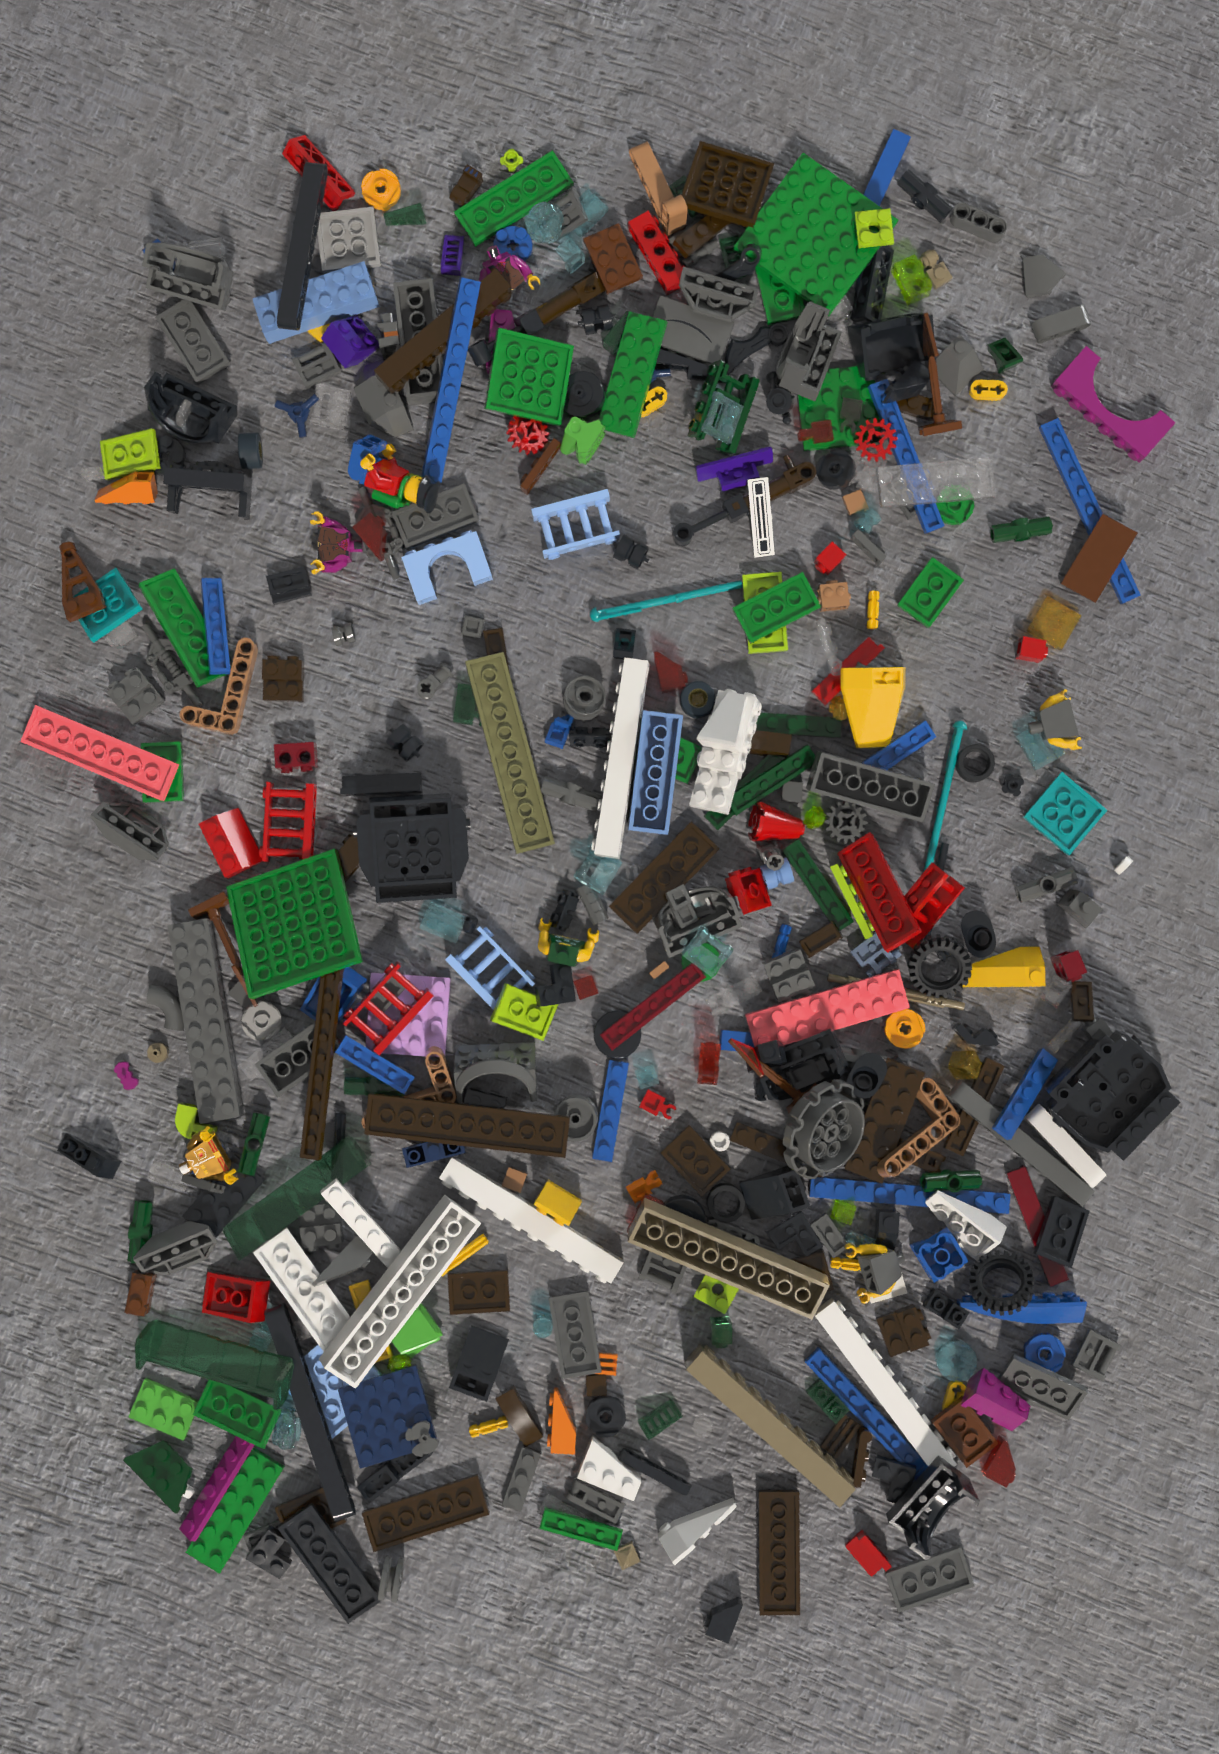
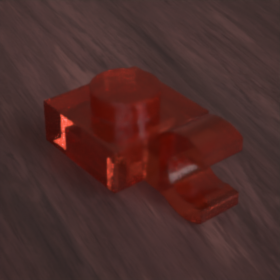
(819, 431)

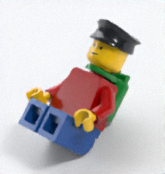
(390, 482)

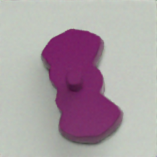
(126, 1076)

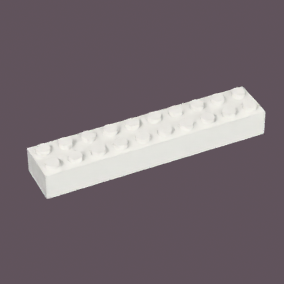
(399, 1291)

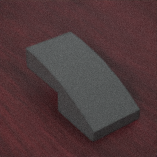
(681, 906)

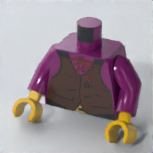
(509, 266)
(334, 545)

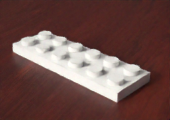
(294, 1277)

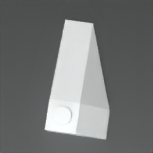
(973, 1228)
(682, 1533)

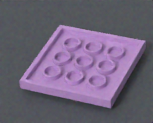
(426, 1028)

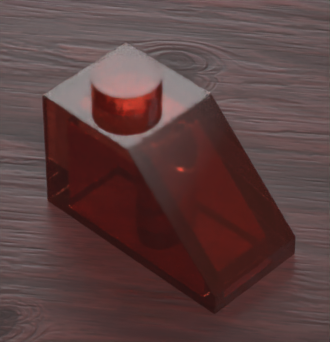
(373, 534)
(669, 674)
(1000, 1464)

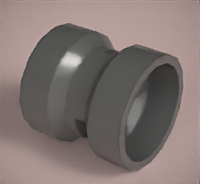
(338, 634)

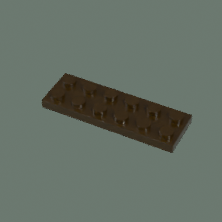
(667, 871)
(885, 1118)
(425, 1512)
(779, 1552)

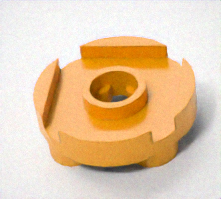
(385, 200)
(914, 1034)

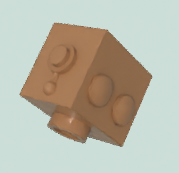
(833, 596)

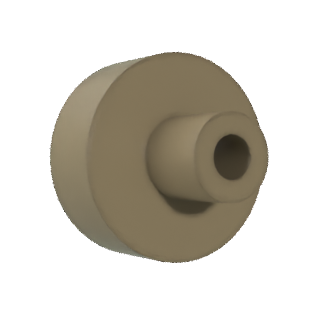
(162, 1052)

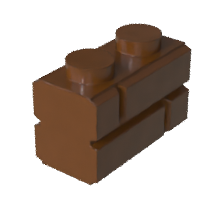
(140, 1293)

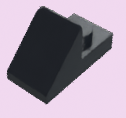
(624, 643)

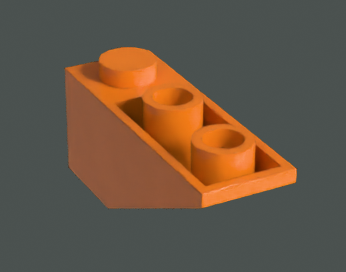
(133, 488)
(563, 1429)

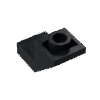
(982, 1037)

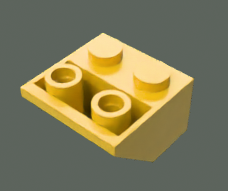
(557, 1203)

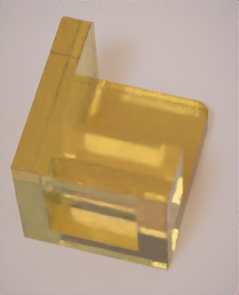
(964, 1064)

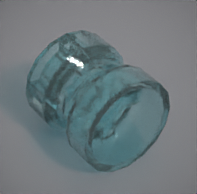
(867, 520)
(542, 1322)

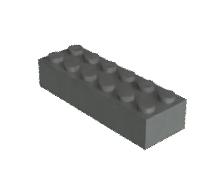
(415, 310)
(870, 786)

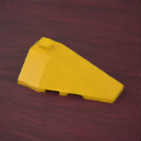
(1010, 969)

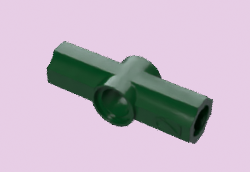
(1021, 529)
(250, 1157)
(940, 1180)
(140, 1228)

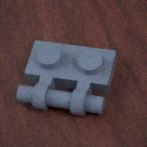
(869, 950)

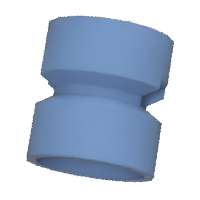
(773, 878)

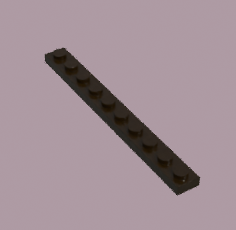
(321, 1065)

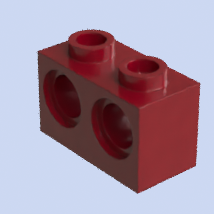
(296, 751)
(1069, 965)

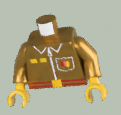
(207, 1158)

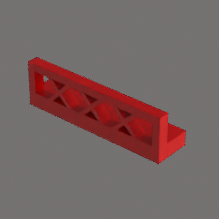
(298, 156)
(831, 684)

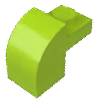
(188, 1120)

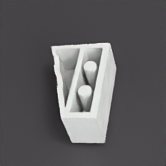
(606, 1471)

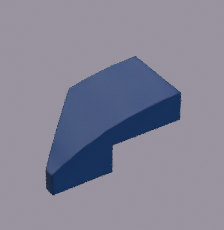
(559, 731)

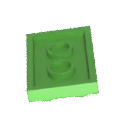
(164, 1409)

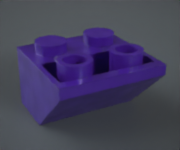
(350, 341)

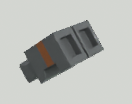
(389, 332)

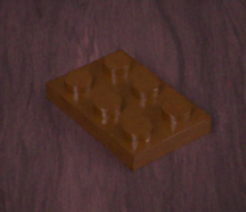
(613, 258)
(964, 1432)

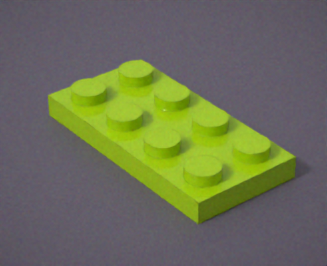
(752, 586)
(856, 907)

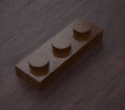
(539, 466)

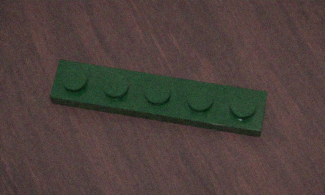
(799, 725)
(772, 779)
(717, 819)
(817, 884)

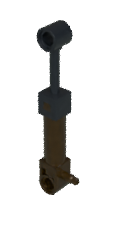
(535, 319)
(739, 505)

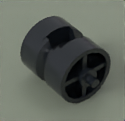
(597, 319)
(635, 554)
(404, 742)

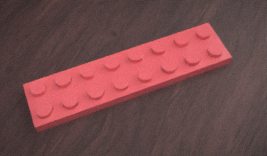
(99, 753)
(829, 1009)

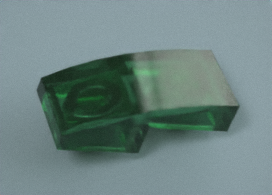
(827, 1401)

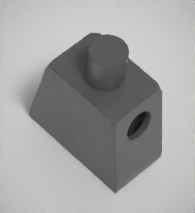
(1080, 907)

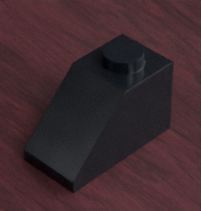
(770, 1053)
(886, 1227)
(722, 1620)

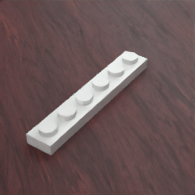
(360, 1222)

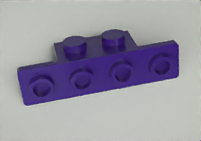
(735, 470)

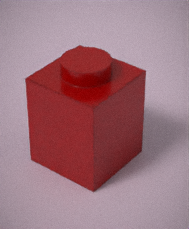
(829, 558)
(1031, 649)

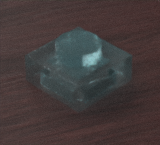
(646, 1076)

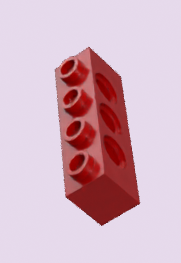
(649, 224)

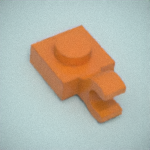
(640, 1187)

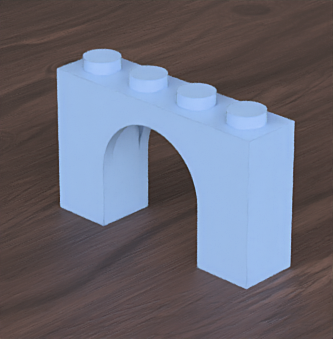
(419, 563)

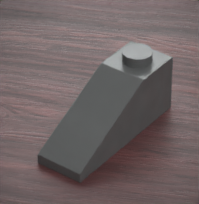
(352, 1257)

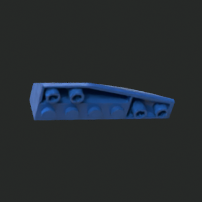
(1040, 1310)

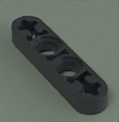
(654, 1471)

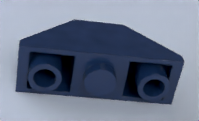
(428, 1151)

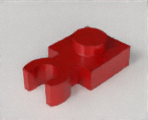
(654, 1103)

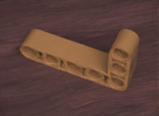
(669, 209)
(230, 695)
(439, 1085)
(924, 1134)

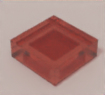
(585, 987)

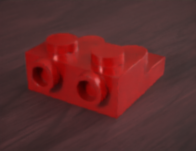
(749, 888)

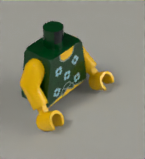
(565, 949)

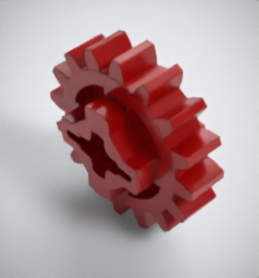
(871, 430)
(518, 434)

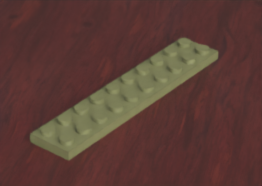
(509, 752)

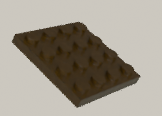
(726, 184)

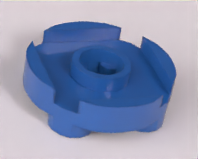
(514, 235)
(1046, 1341)

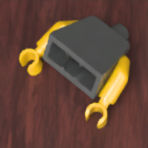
(1056, 722)
(878, 1267)

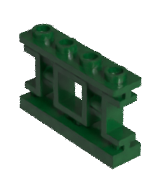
(748, 386)

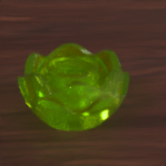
(814, 818)
(398, 1362)

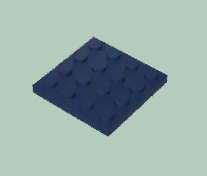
(382, 1412)

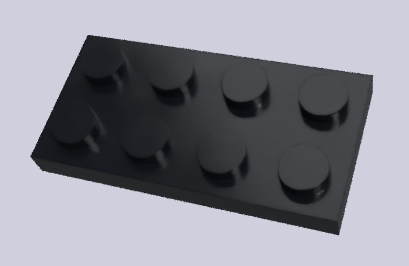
(219, 1209)

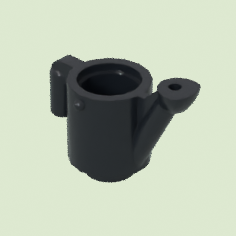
(779, 400)

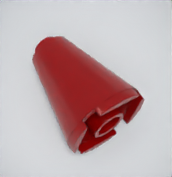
(773, 824)

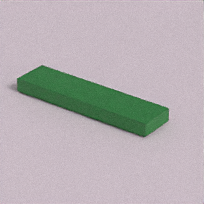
(581, 1528)

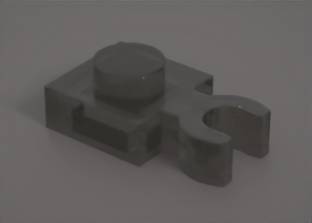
(850, 412)

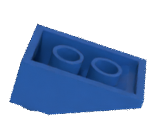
(351, 988)

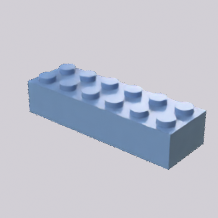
(327, 300)
(655, 772)

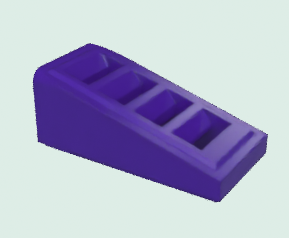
(452, 269)

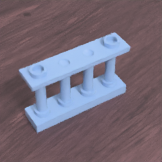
(562, 509)
(472, 975)

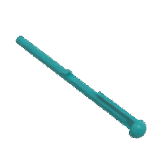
(597, 615)
(958, 727)

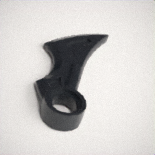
(742, 266)
(741, 350)

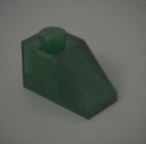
(721, 1331)

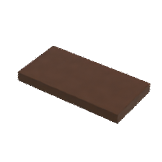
(1099, 558)

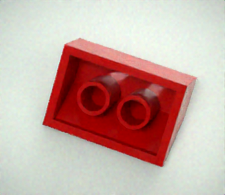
(231, 842)

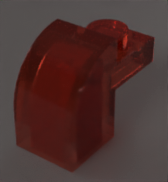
(708, 1063)

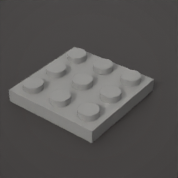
(348, 238)

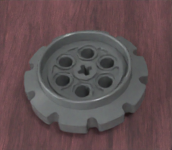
(823, 1129)

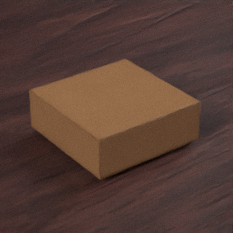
(854, 502)
(659, 970)
(514, 1179)

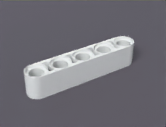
(1065, 1146)

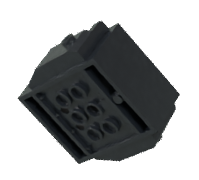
(386, 847)
(1091, 1110)

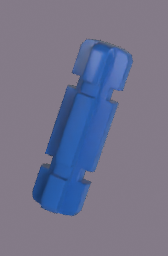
(782, 940)

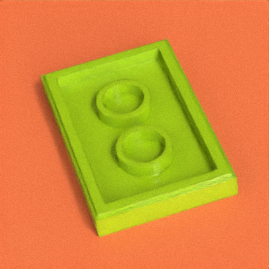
(130, 454)
(519, 1011)

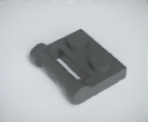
(573, 215)
(318, 370)
(664, 1265)
(1090, 1351)

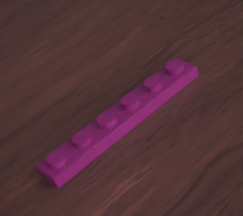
(215, 1488)

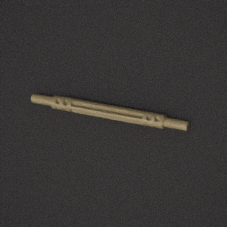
(912, 995)

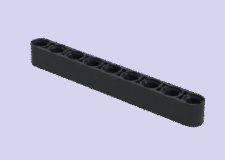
(302, 246)

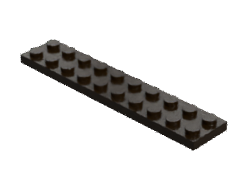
(467, 1125)

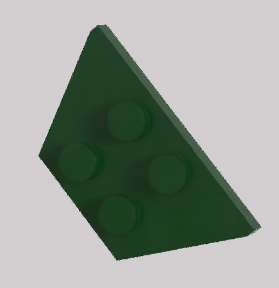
(162, 1472)

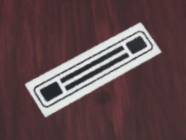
(761, 517)

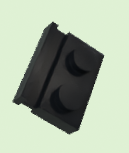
(289, 585)

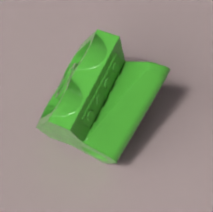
(582, 438)
(417, 1332)

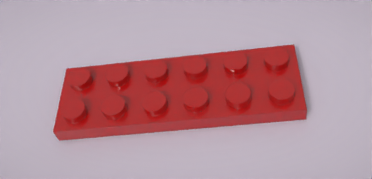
(879, 892)

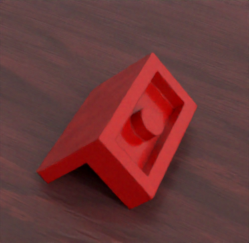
(867, 1553)

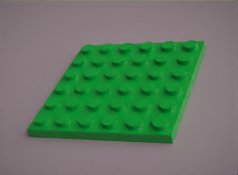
(811, 234)
(293, 924)

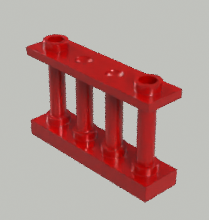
(307, 814)
(937, 905)
(407, 1012)

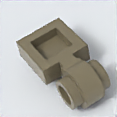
(937, 273)

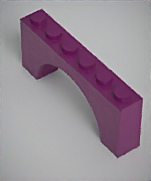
(1078, 389)

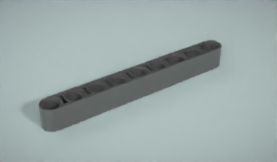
(1022, 1145)

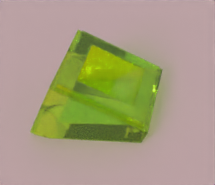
(843, 1211)

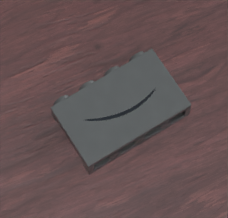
(692, 333)

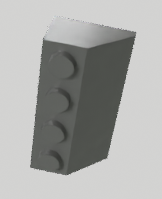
(290, 1062)

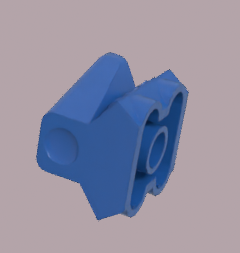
(939, 1254)

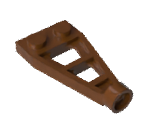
(83, 604)

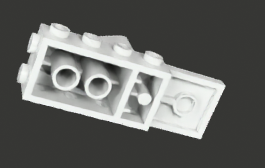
(724, 751)

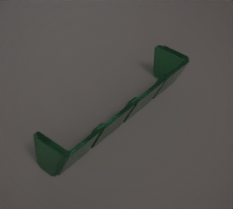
(294, 1197)
(215, 1359)

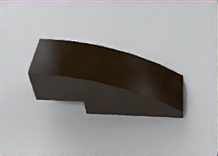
(770, 743)
(519, 1416)

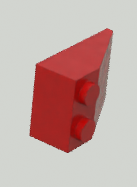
(236, 1297)

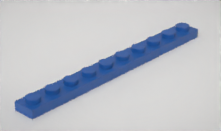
(451, 378)
(1084, 499)
(902, 1194)

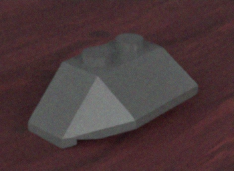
(716, 295)
(381, 407)
(131, 830)
(176, 1249)

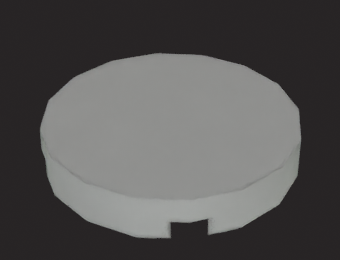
(261, 1021)

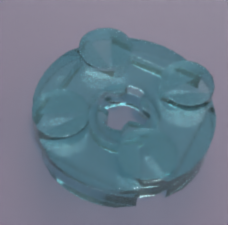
(534, 223)
(946, 1367)
(287, 1429)

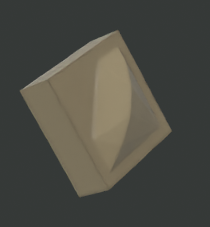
(627, 1555)

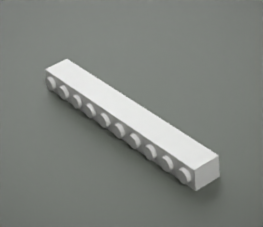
(621, 758)
(525, 1216)
(882, 1384)

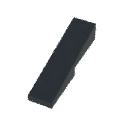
(695, 370)
(389, 1475)

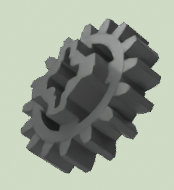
(851, 829)

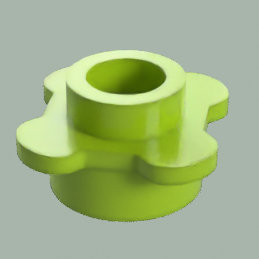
(511, 154)

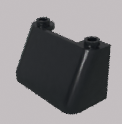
(888, 343)

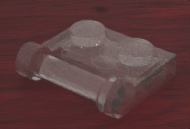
(336, 410)

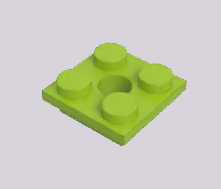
(882, 220)
(718, 1301)

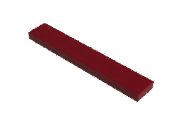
(652, 1006)
(1033, 1219)

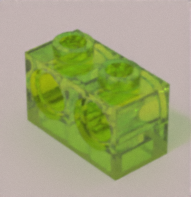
(907, 280)

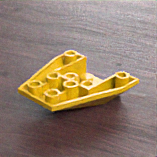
(872, 703)

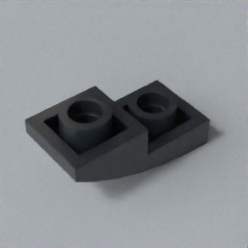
(945, 1308)

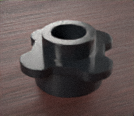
(1006, 788)

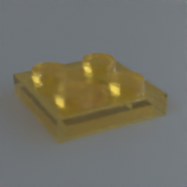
(1053, 623)

